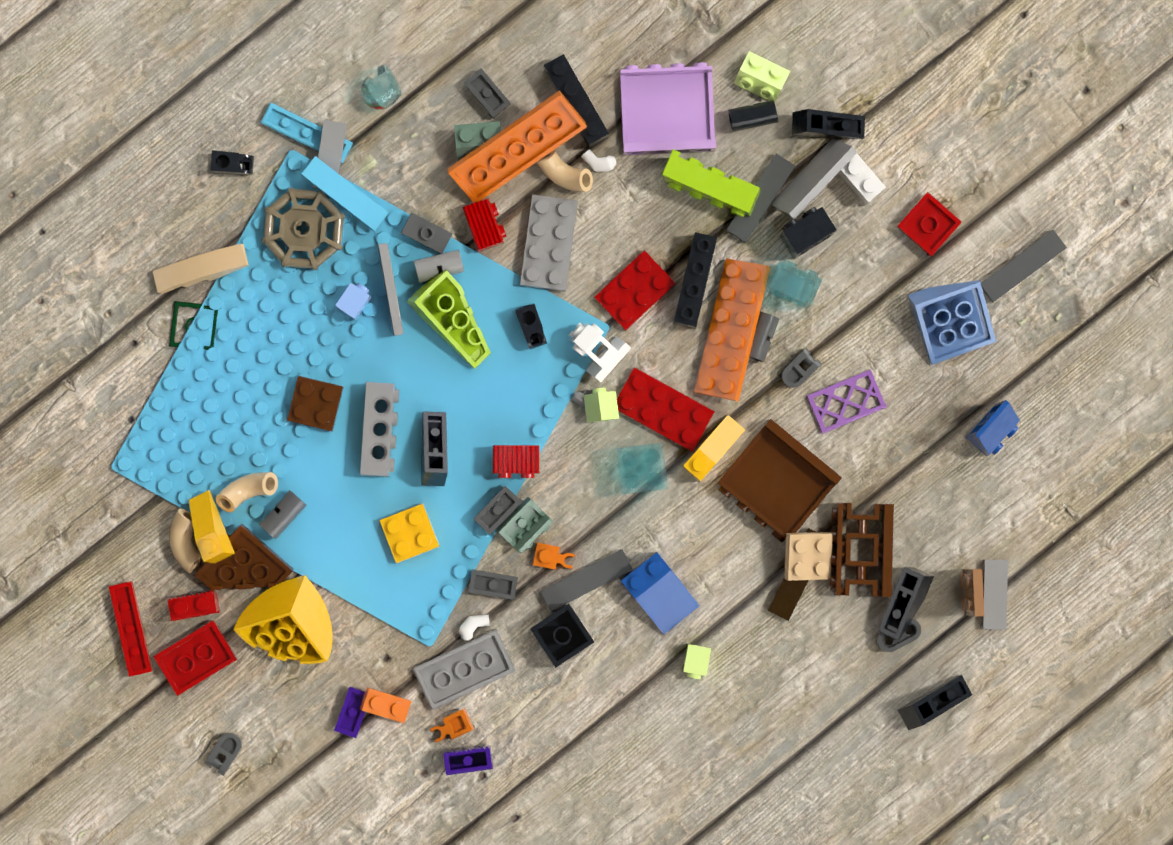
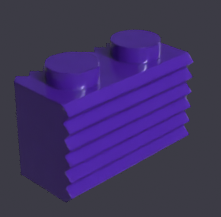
(468, 760)

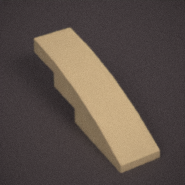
(200, 268)

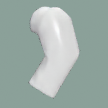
(601, 164)
(471, 623)

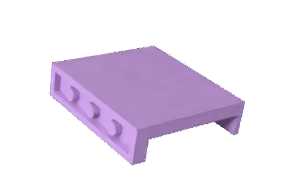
(667, 109)

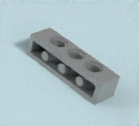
(374, 393)

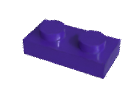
(351, 715)

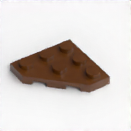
(248, 568)

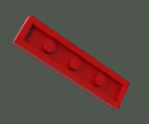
(130, 628)

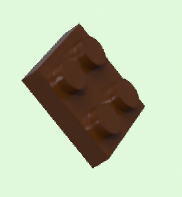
(315, 403)

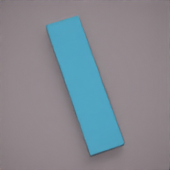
(297, 128)
(344, 193)

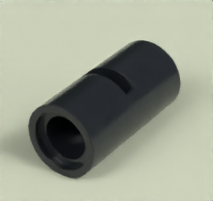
(753, 116)

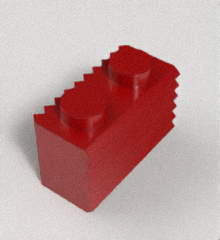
(484, 224)
(516, 460)
(193, 605)

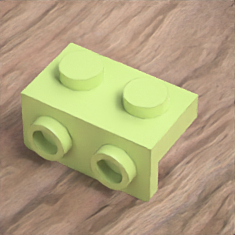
(761, 77)

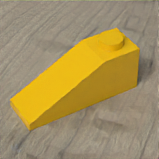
(713, 448)
(209, 529)

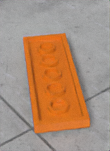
(517, 147)
(732, 329)

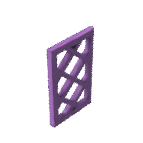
(852, 383)

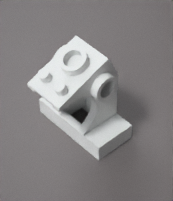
(586, 338)

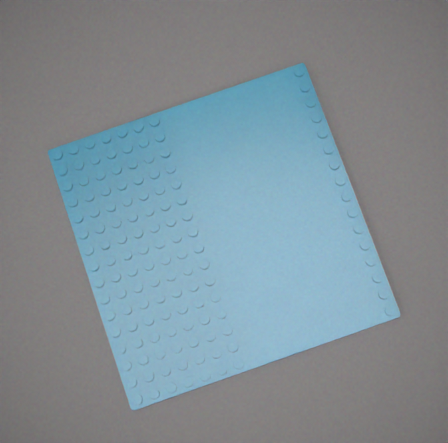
(229, 407)

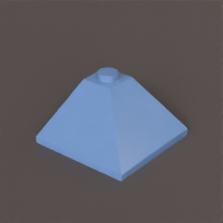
(952, 319)

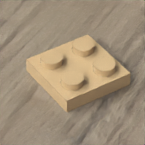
(808, 556)

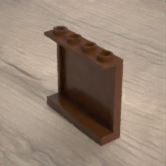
(778, 480)

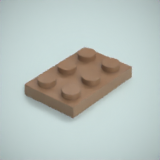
(973, 598)

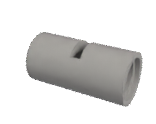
(432, 266)

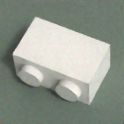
(861, 179)

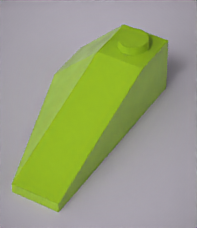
(446, 311)

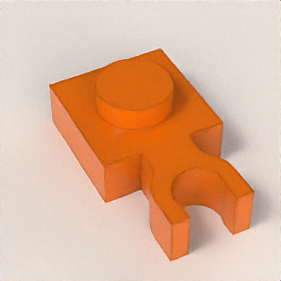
(548, 556)
(455, 725)

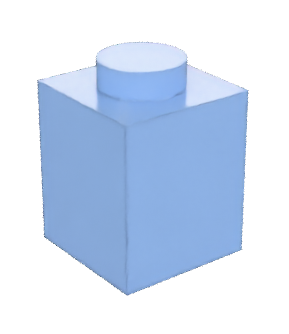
(354, 300)

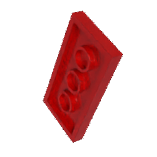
(663, 409)

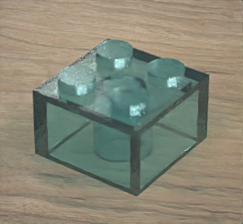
(794, 284)
(642, 468)

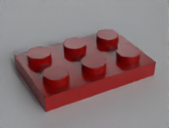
(634, 290)
(195, 657)

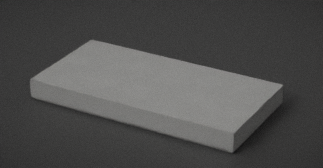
(813, 178)
(464, 669)

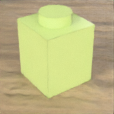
(601, 405)
(696, 661)

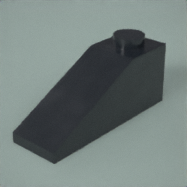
(827, 124)
(434, 449)
(905, 601)
(934, 703)

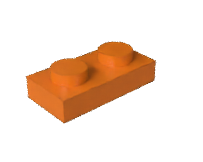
(385, 705)

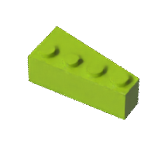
(710, 184)

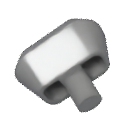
(578, 397)

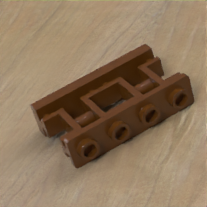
(882, 549)

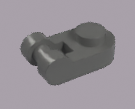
(794, 375)
(228, 745)

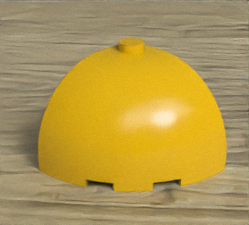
(288, 622)

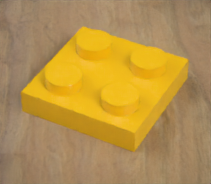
(409, 533)

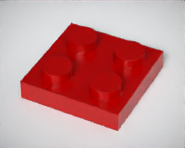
(929, 224)

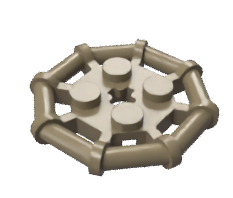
(312, 238)

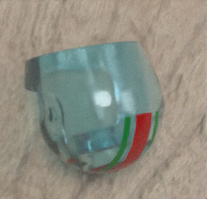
(382, 90)

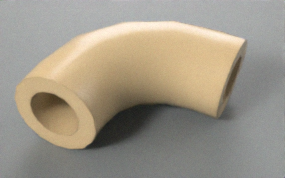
(564, 174)
(245, 488)
(181, 541)

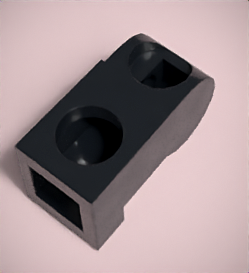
(231, 163)
(531, 326)

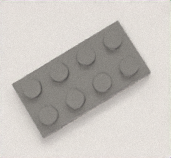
(548, 243)

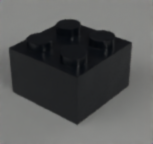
(807, 232)
(562, 635)

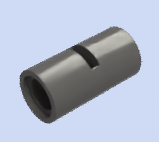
(764, 332)
(282, 515)

